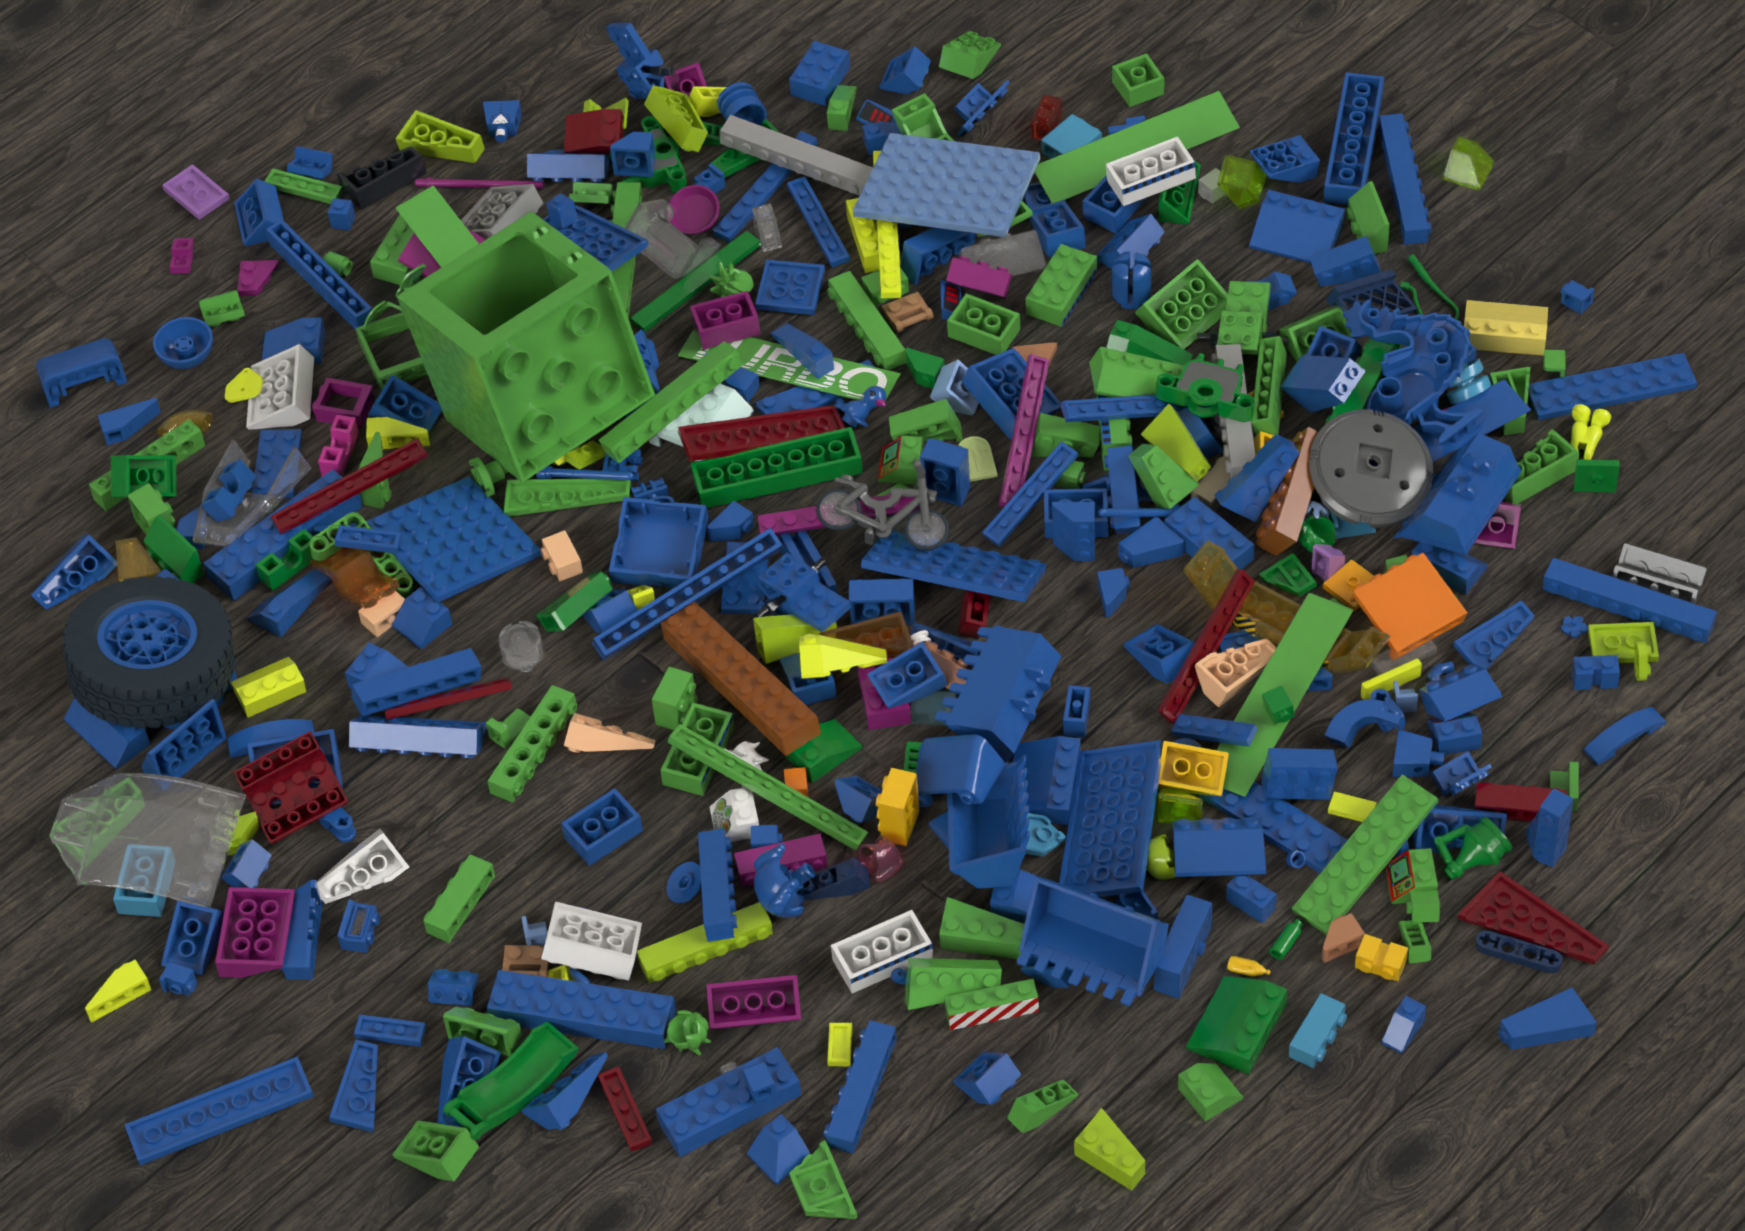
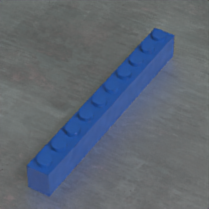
(686, 593)

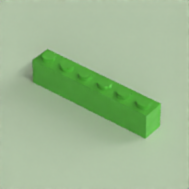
(866, 321)
(1267, 387)

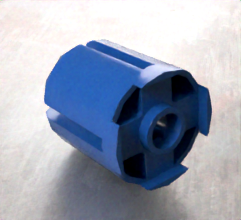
(1138, 282)

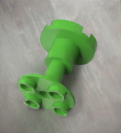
(487, 474)

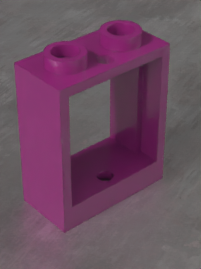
(363, 406)

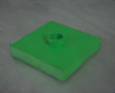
(1596, 475)

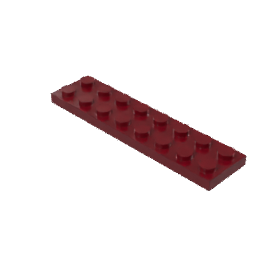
(749, 433)

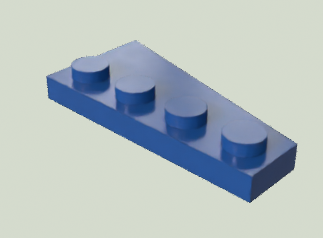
(1492, 638)
(357, 1091)

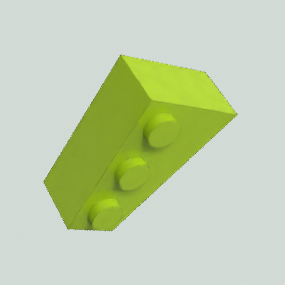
(1110, 1151)

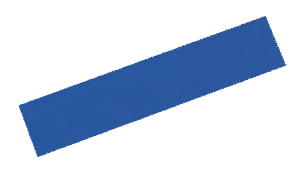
(1499, 405)

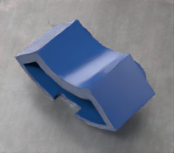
(1281, 289)

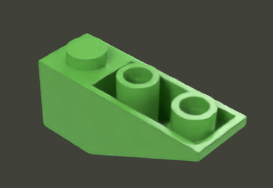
(1040, 1105)

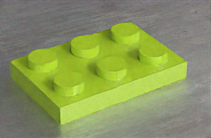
(1620, 639)

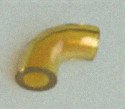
(200, 418)

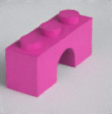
(344, 436)

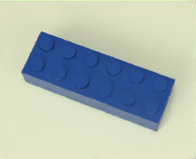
(724, 1104)

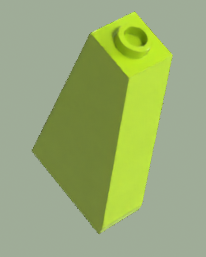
(1175, 440)
(780, 635)

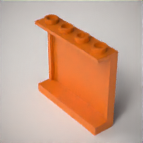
(1409, 604)

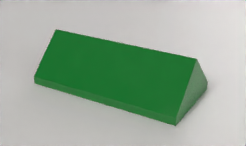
(1177, 202)

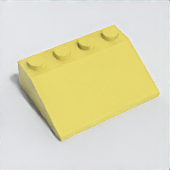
(1506, 327)

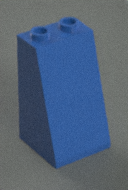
(1322, 381)

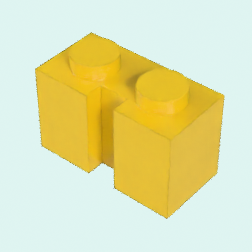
(1381, 958)

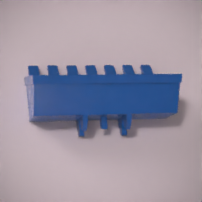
(1463, 495)
(1001, 687)
(1091, 940)

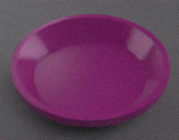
(694, 209)

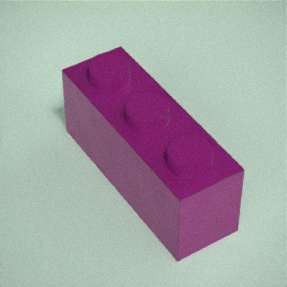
(979, 276)

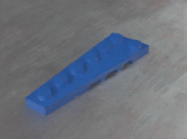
(798, 399)

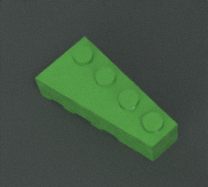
(934, 979)

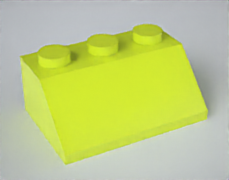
(268, 686)

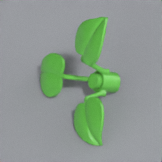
(408, 281)

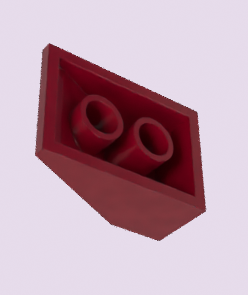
(593, 131)

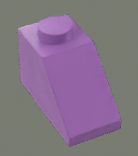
(1326, 561)

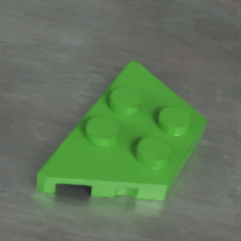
(821, 1186)

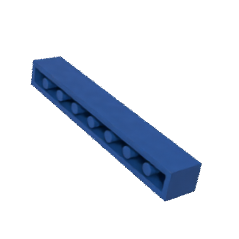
(1403, 179)
(318, 274)
(1629, 600)

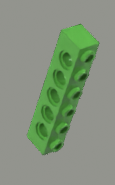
(180, 441)
(532, 743)

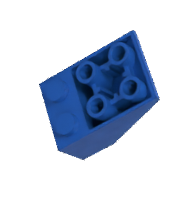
(1287, 160)
(806, 689)

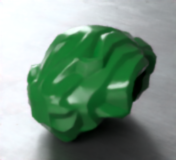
(1317, 532)

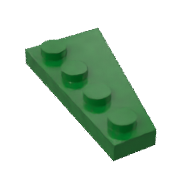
(735, 160)

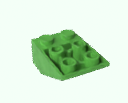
(968, 54)

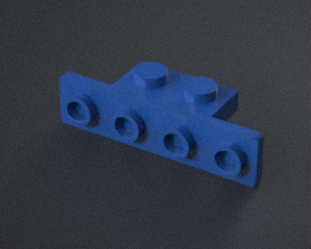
(974, 104)

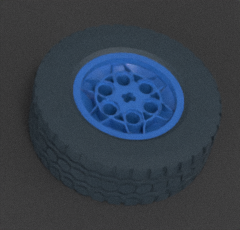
(148, 651)

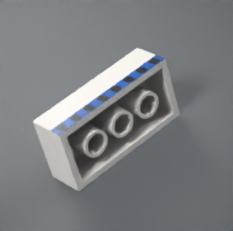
(1150, 171)
(879, 950)

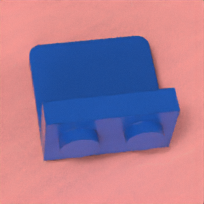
(1458, 774)

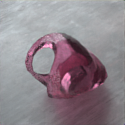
(884, 859)

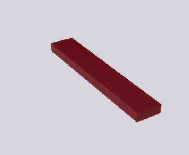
(448, 698)

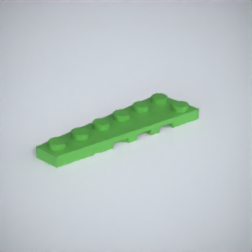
(559, 494)

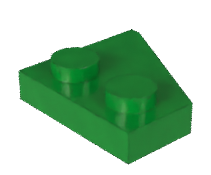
(1289, 576)

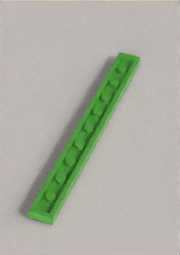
(767, 787)

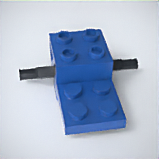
(641, 65)
(798, 592)

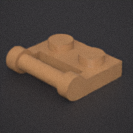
(904, 308)
(525, 958)

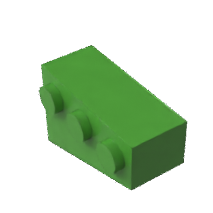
(1519, 381)
(928, 421)
(1077, 435)
(1161, 476)

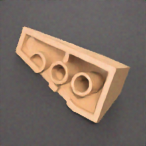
(1230, 671)
(589, 735)

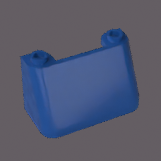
(78, 366)
(957, 766)

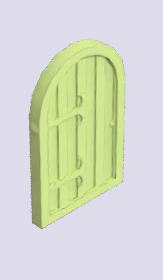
(980, 458)

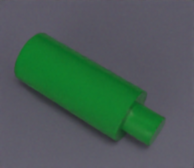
(1286, 940)

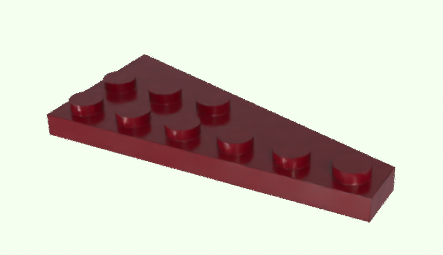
(1520, 914)

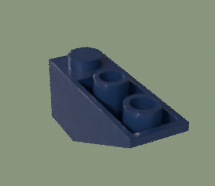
(837, 881)

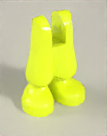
(1588, 437)

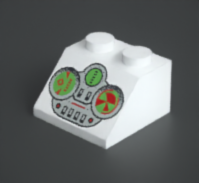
(735, 814)

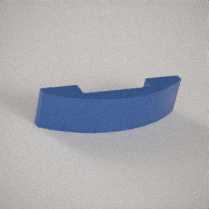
(266, 731)
(1623, 732)

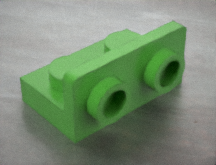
(591, 193)

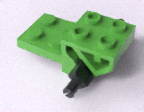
(1244, 318)

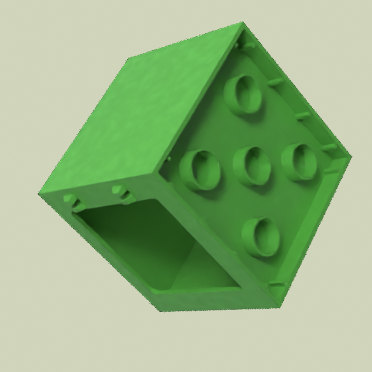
(527, 345)

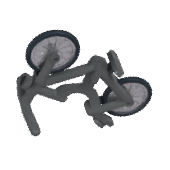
(923, 529)

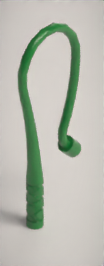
(1424, 275)

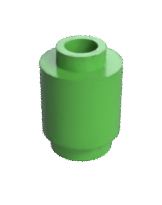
(338, 263)

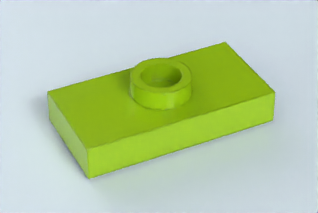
(585, 455)

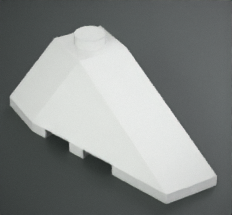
(364, 867)

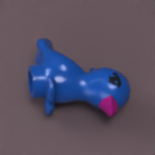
(858, 410)

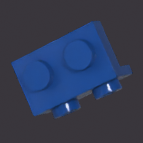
(311, 163)
(452, 987)

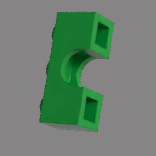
(276, 571)

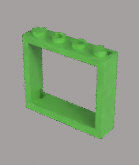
(381, 328)

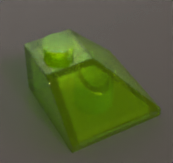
(1468, 164)
(1178, 805)

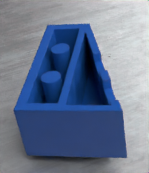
(1345, 263)

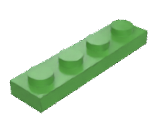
(304, 186)

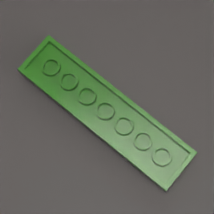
(1365, 854)

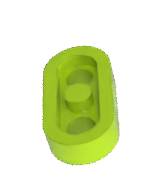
(1641, 665)

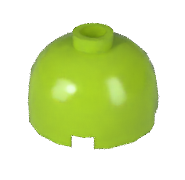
(1160, 859)

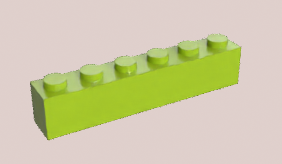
(692, 947)

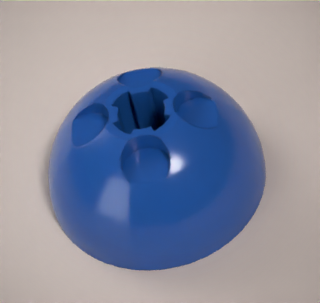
(183, 342)

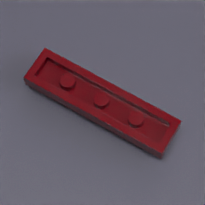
(624, 1109)

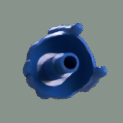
(777, 886)

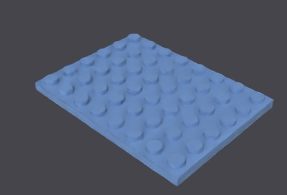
(947, 184)

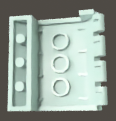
(717, 405)

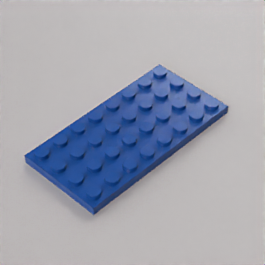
(956, 567)
(1112, 819)

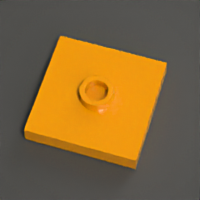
(1345, 580)

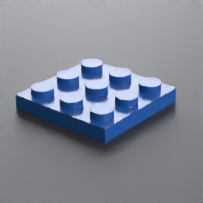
(790, 287)

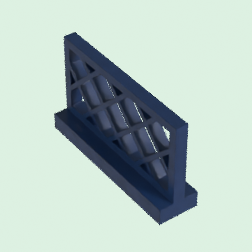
(1371, 284)

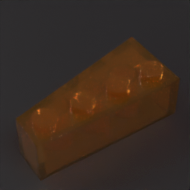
(882, 632)

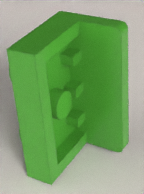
(221, 308)

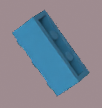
(1317, 1031)

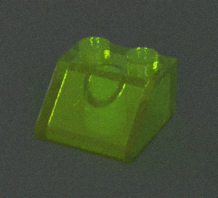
(1241, 180)

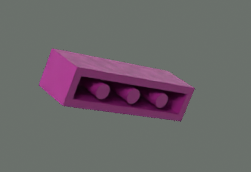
(797, 851)

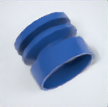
(741, 102)

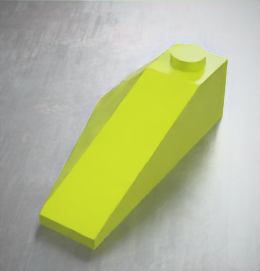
(826, 654)

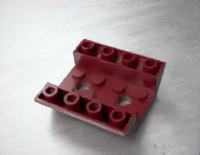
(286, 777)

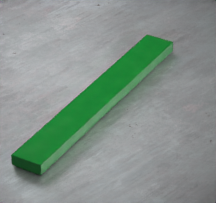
(694, 282)

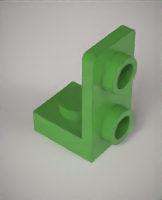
(508, 730)

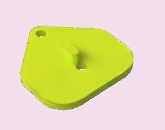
(244, 386)

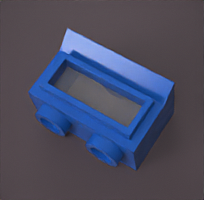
(358, 926)

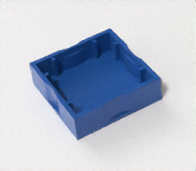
(658, 543)

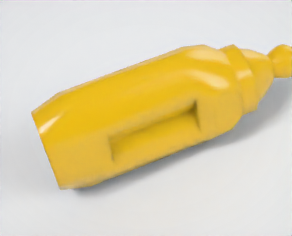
(1246, 967)

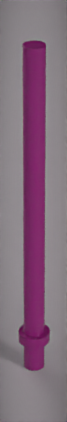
(473, 183)

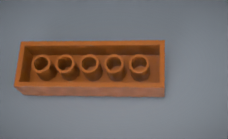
(1290, 500)

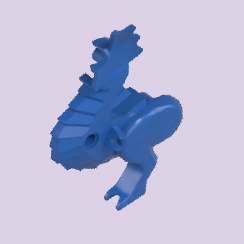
(1420, 370)

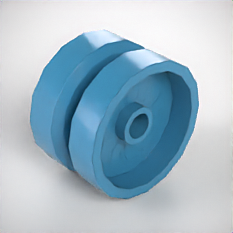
(1468, 384)

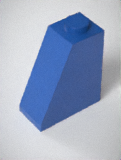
(1151, 544)

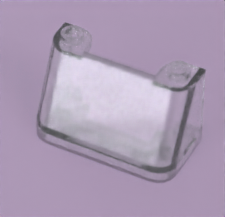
(667, 244)

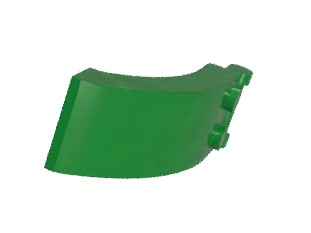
(514, 1081)

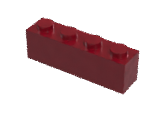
(1516, 801)

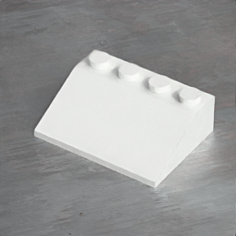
(285, 390)
(592, 941)

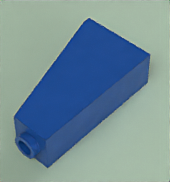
(1548, 1021)

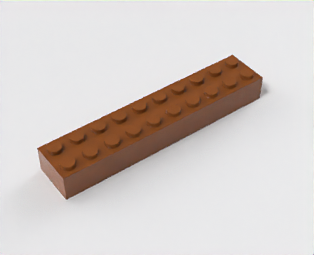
(741, 678)

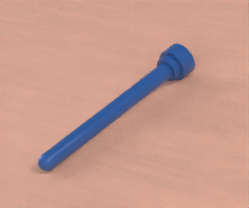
(549, 472)
(1137, 512)

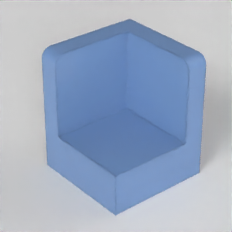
(1405, 699)
(534, 933)

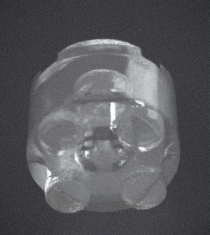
(521, 646)

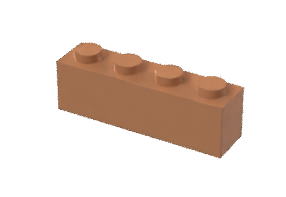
(947, 663)

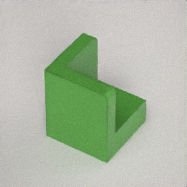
(1554, 361)

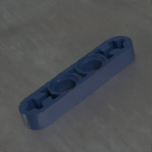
(1517, 956)

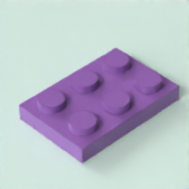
(195, 192)

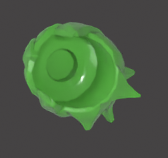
(731, 281)
(688, 1031)

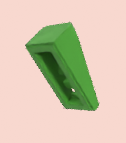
(1416, 941)

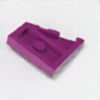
(254, 276)

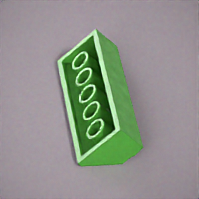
(1127, 374)

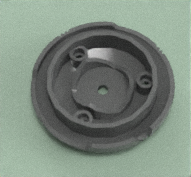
(1367, 491)

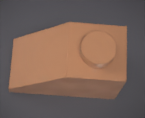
(1342, 937)

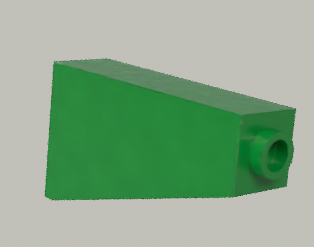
(574, 602)

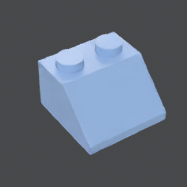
(950, 387)

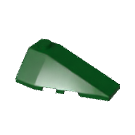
(1138, 341)

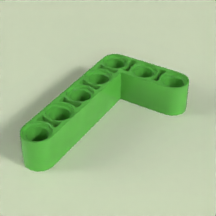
(383, 563)

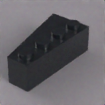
(382, 177)

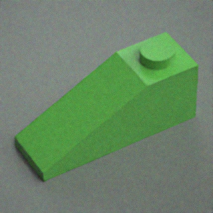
(841, 107)

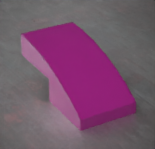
(182, 255)

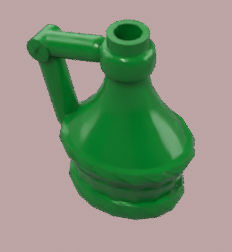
(1481, 846)

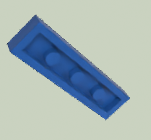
(1214, 730)

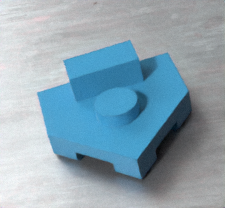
(1043, 835)

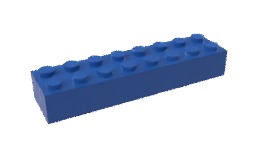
(1353, 137)
(234, 566)
(583, 1008)

